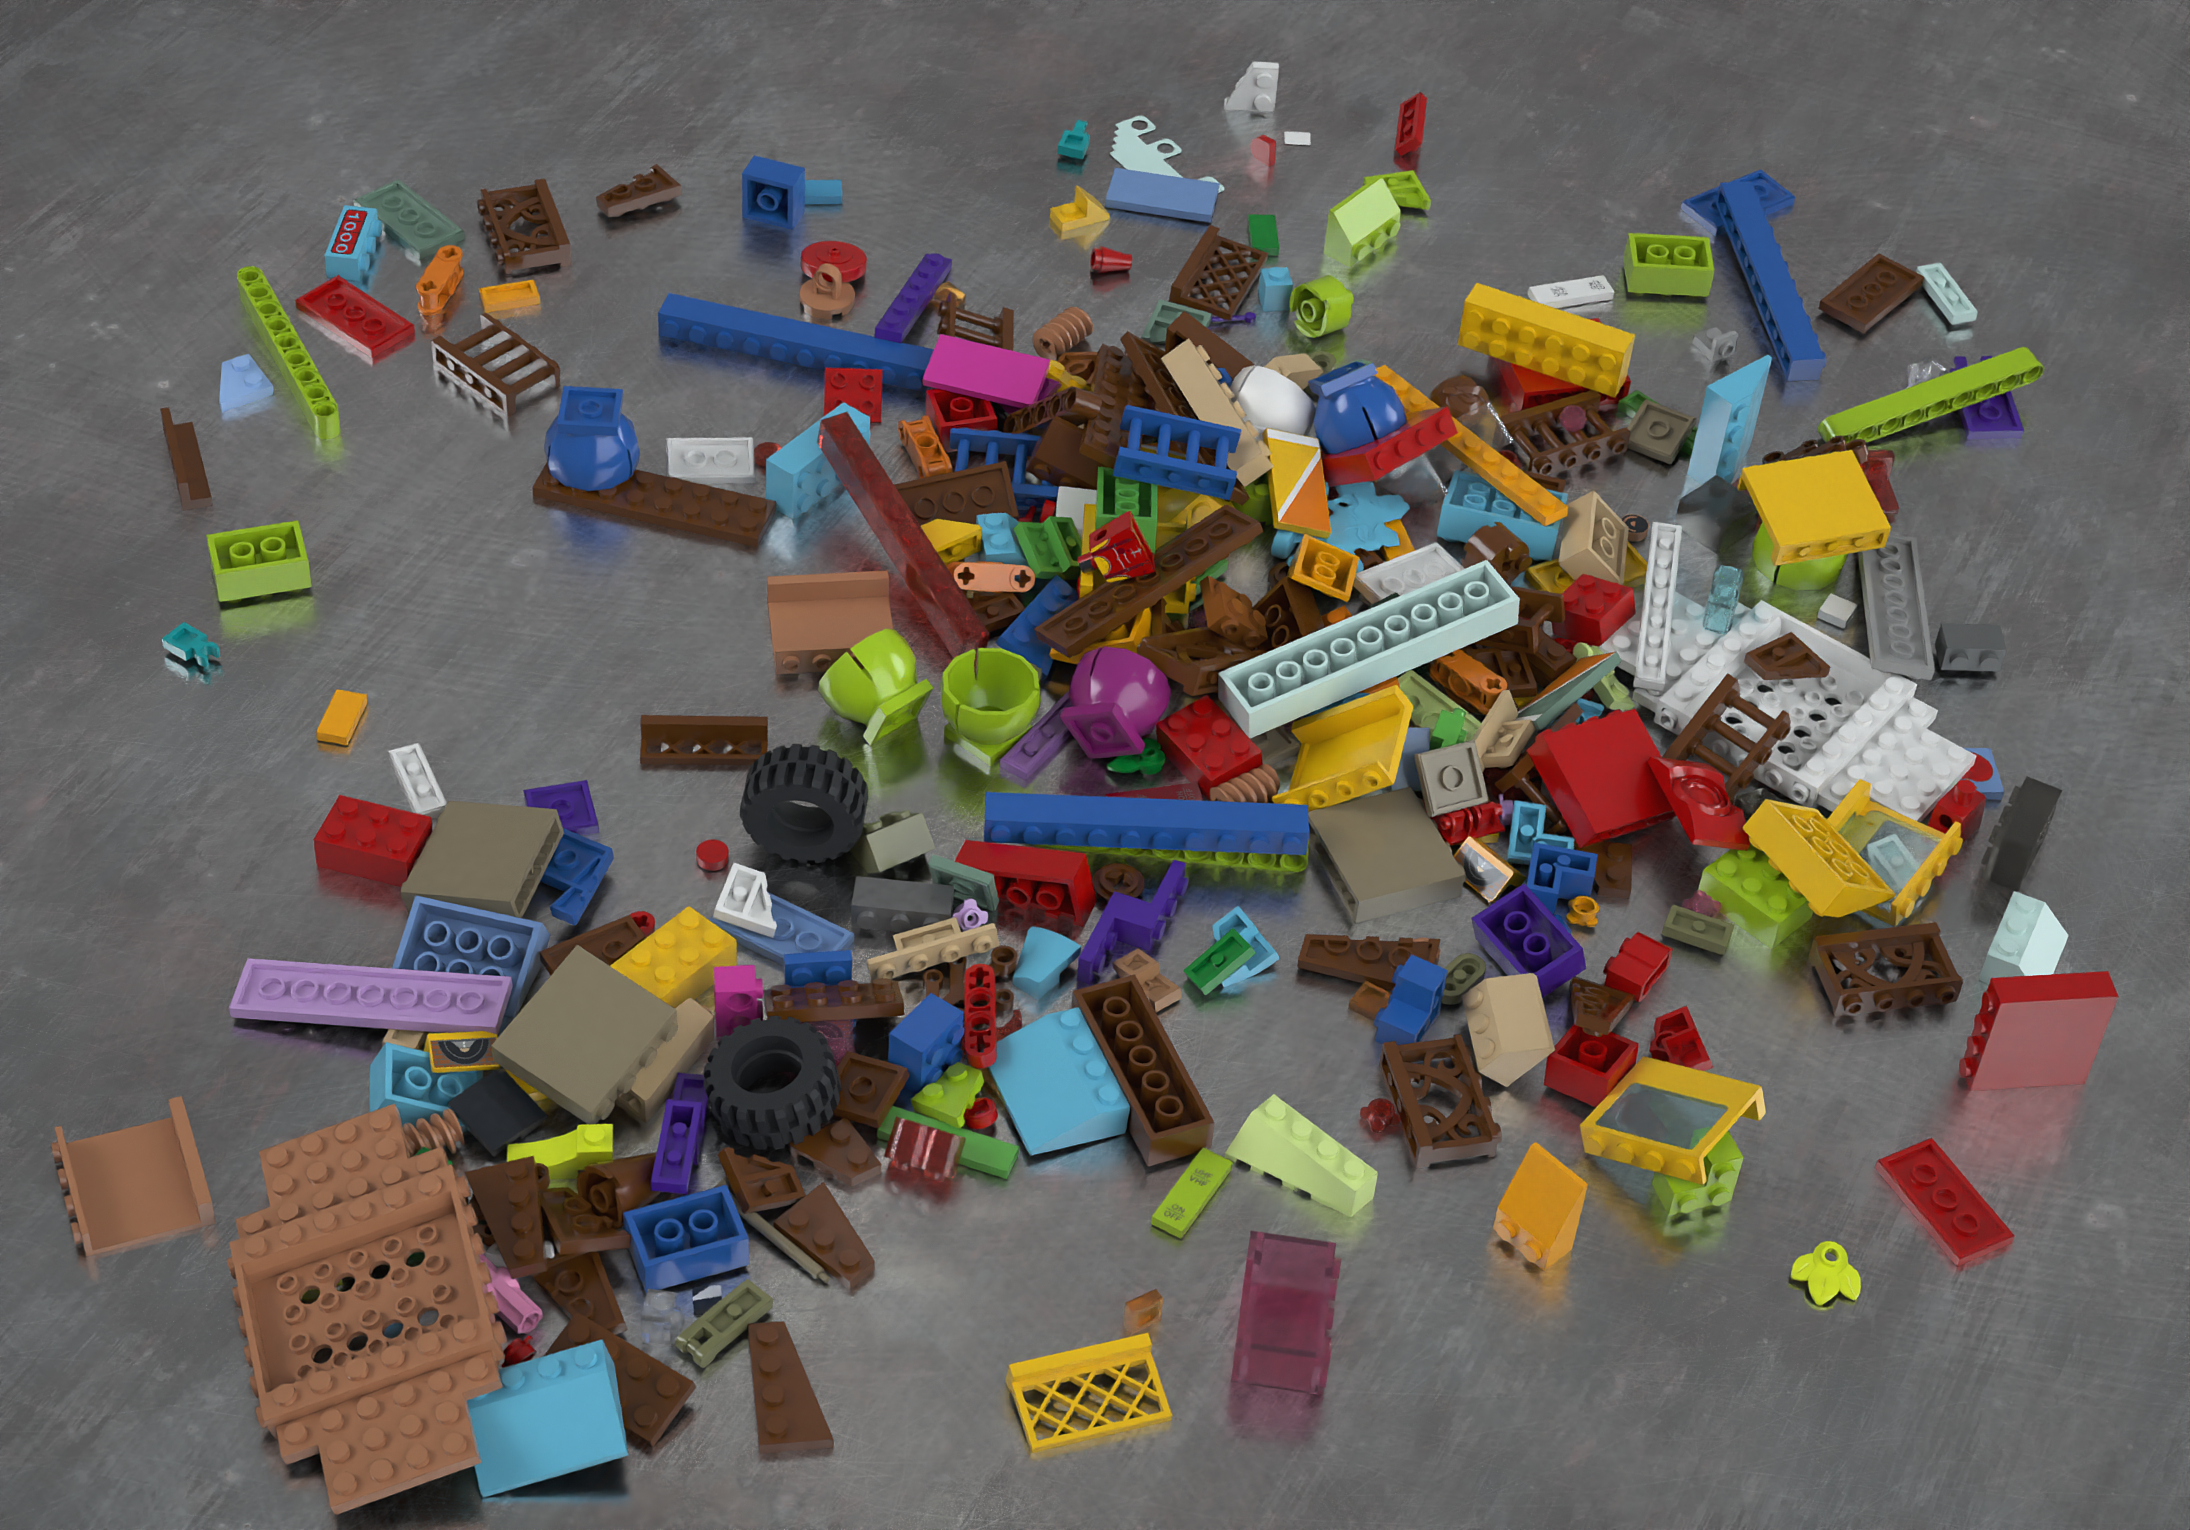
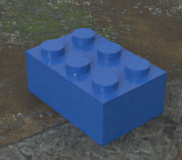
(687, 1238)

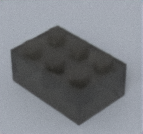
(2020, 833)

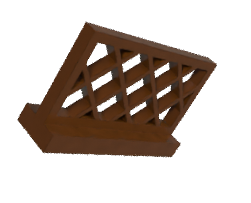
(1198, 268)

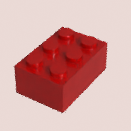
(1206, 745)
(371, 840)

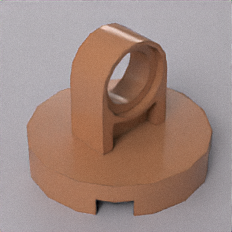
(824, 297)

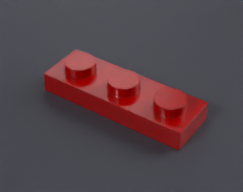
(1411, 124)

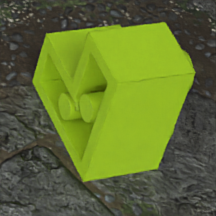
(1721, 1170)

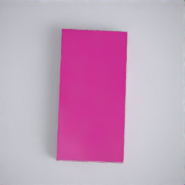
(986, 372)

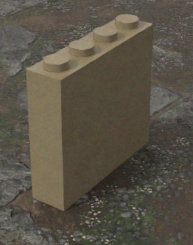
(1384, 855)
(485, 856)
(585, 1036)

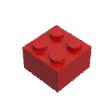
(957, 411)
(1594, 610)
(1589, 1065)

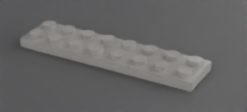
(1896, 609)

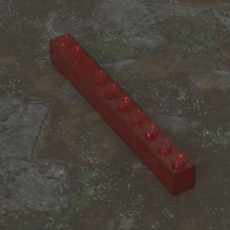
(901, 536)

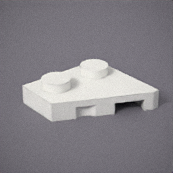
(1256, 89)
(746, 901)

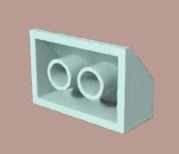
(2025, 942)

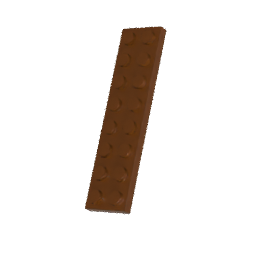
(1118, 386)
(1169, 397)
(671, 504)
(1175, 564)

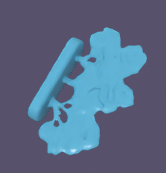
(1355, 525)

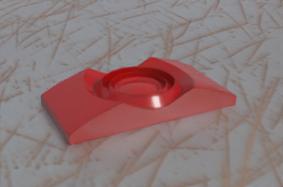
(1701, 803)

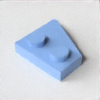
(242, 383)

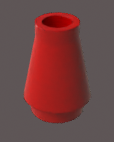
(1109, 260)

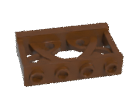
(524, 199)
(1175, 650)
(1873, 994)
(1422, 1136)

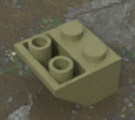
(892, 840)

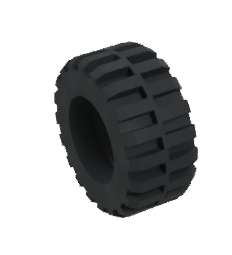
(809, 777)
(778, 1115)

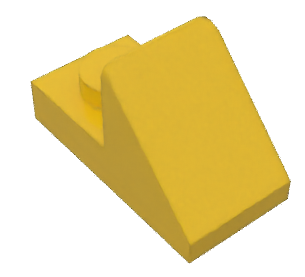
(1080, 213)

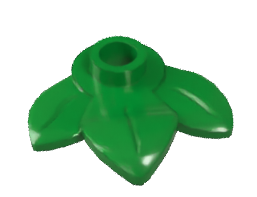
(1148, 762)

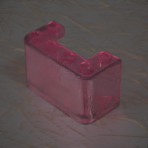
(1286, 1313)

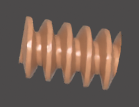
(1062, 333)
(1251, 787)
(435, 1134)

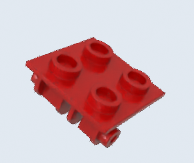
(856, 388)
(1469, 821)

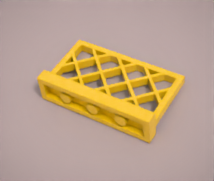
(1083, 1363)

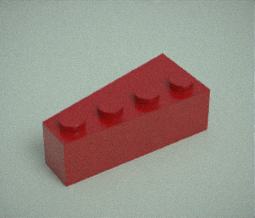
(1036, 877)

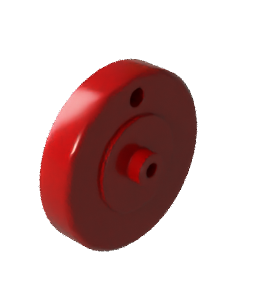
(845, 256)

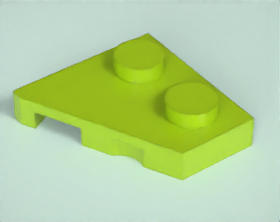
(1405, 189)
(950, 1095)

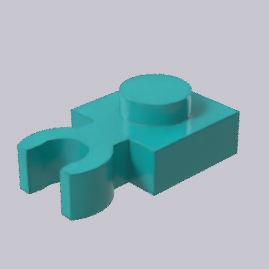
(188, 642)

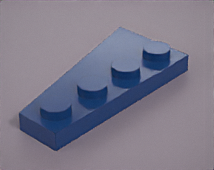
(1020, 635)

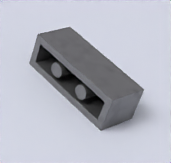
(899, 904)

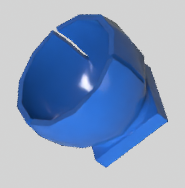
(1351, 404)
(591, 440)

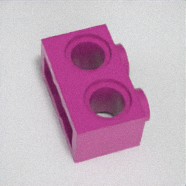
(736, 997)

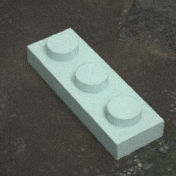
(1946, 294)

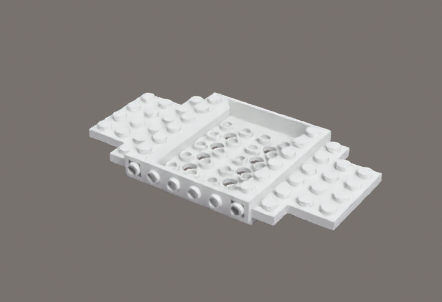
(1870, 736)

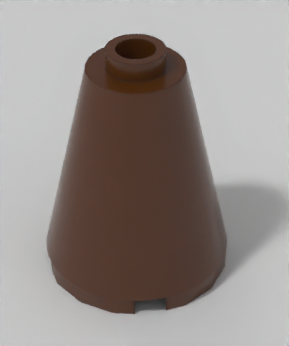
(618, 1186)

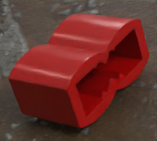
(1637, 965)

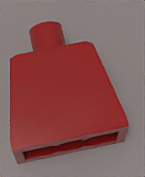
(1959, 805)

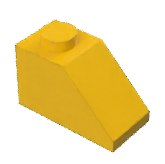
(953, 539)

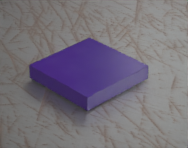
(572, 804)

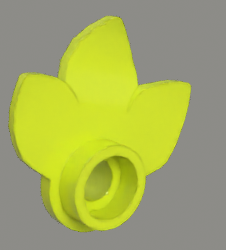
(1827, 1276)

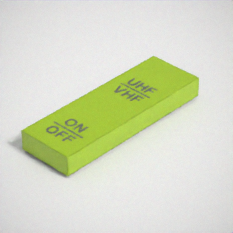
(1191, 1193)

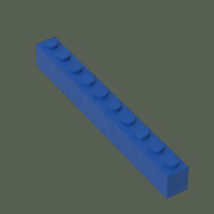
(1770, 282)
(791, 340)
(1146, 823)

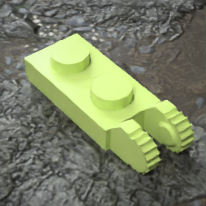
(1610, 691)

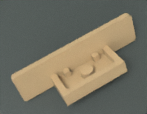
(1500, 736)
(932, 946)

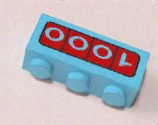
(352, 243)

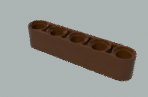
(1070, 404)

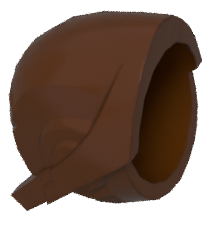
(1459, 394)

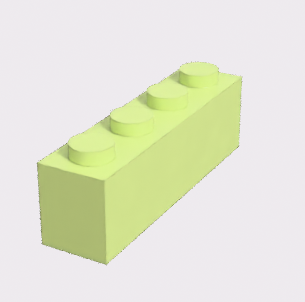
(1303, 1157)

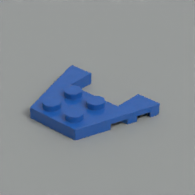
(577, 870)

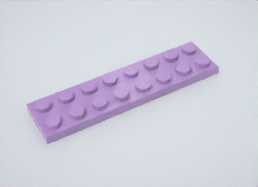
(370, 997)

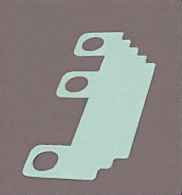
(1137, 156)

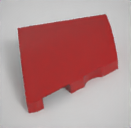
(1679, 1041)

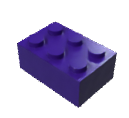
(1528, 939)

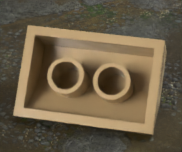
(1593, 540)
(1507, 1026)

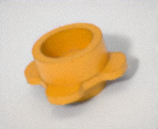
(1583, 911)

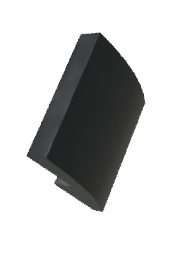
(497, 1111)

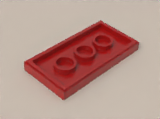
(355, 316)
(1944, 1202)

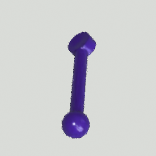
(1249, 317)

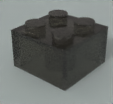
(1717, 514)

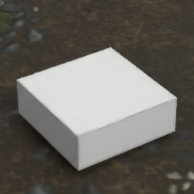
(1837, 611)

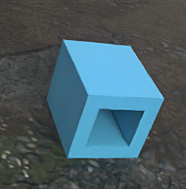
(1275, 289)

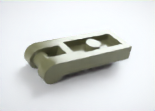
(724, 1322)

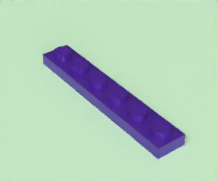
(913, 298)

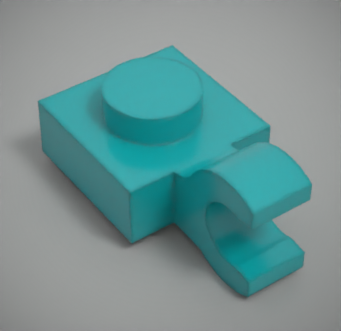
(1074, 142)

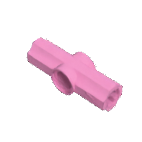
(513, 1304)

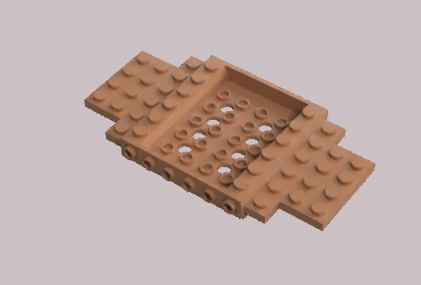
(400, 1403)

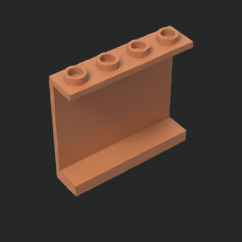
(824, 616)
(134, 1183)

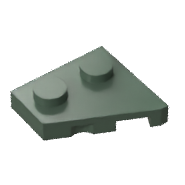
(1164, 315)

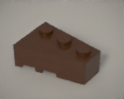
(1219, 351)

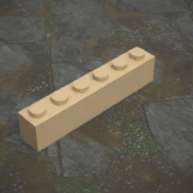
(1214, 405)

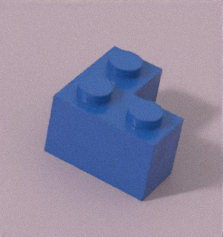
(1560, 873)
(1412, 1003)

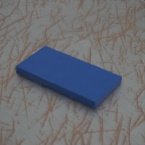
(1705, 212)

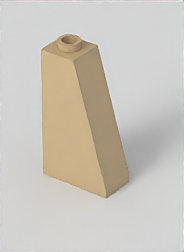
(678, 1055)

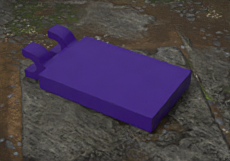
(1991, 417)

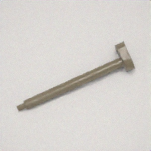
(777, 1238)

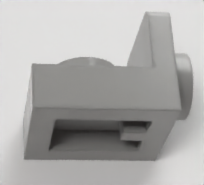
(1716, 344)

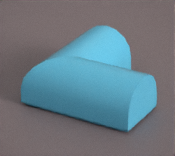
(1528, 828)

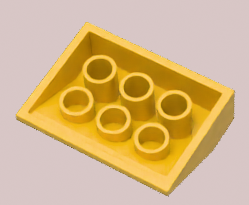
(1815, 859)

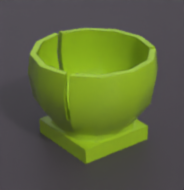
(1797, 576)
(881, 693)
(994, 708)

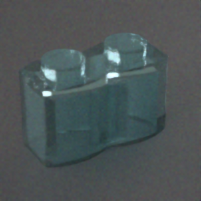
(1723, 599)

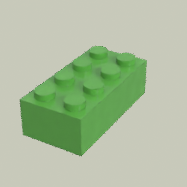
(1120, 495)

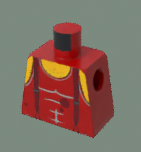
(1118, 550)

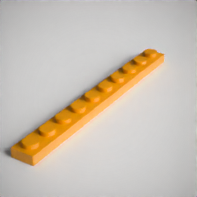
(1483, 458)

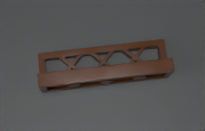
(186, 463)
(703, 734)

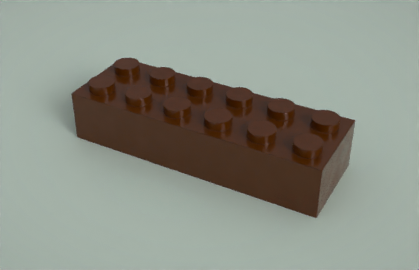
(1165, 1106)

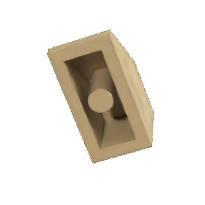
(1296, 368)

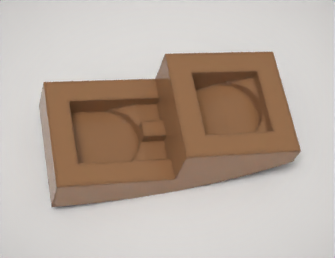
(1158, 989)

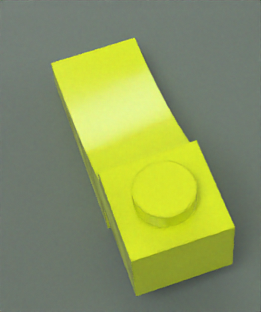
(570, 1151)

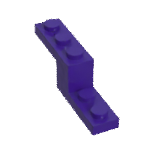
(1132, 922)
(680, 1135)

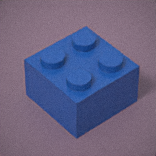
(773, 192)
(927, 1042)

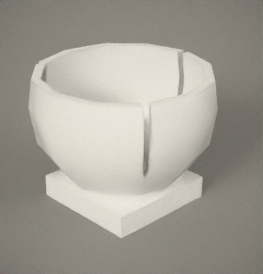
(1272, 401)

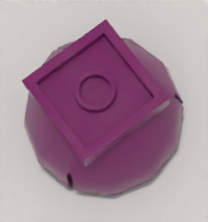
(1115, 702)

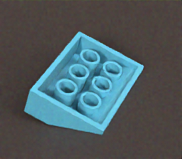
(1728, 422)
(1477, 503)
(1058, 1084)
(548, 1419)

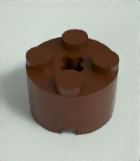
(1501, 549)

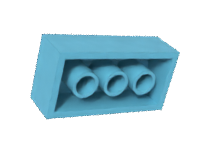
(801, 472)

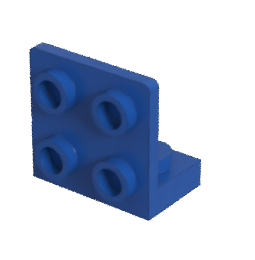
(819, 967)

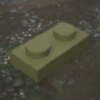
(1698, 929)

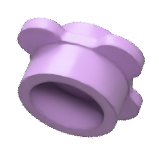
(1507, 807)
(967, 908)

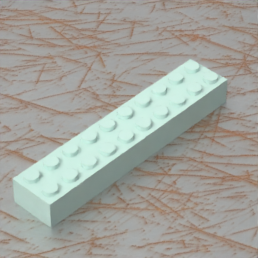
(1367, 648)

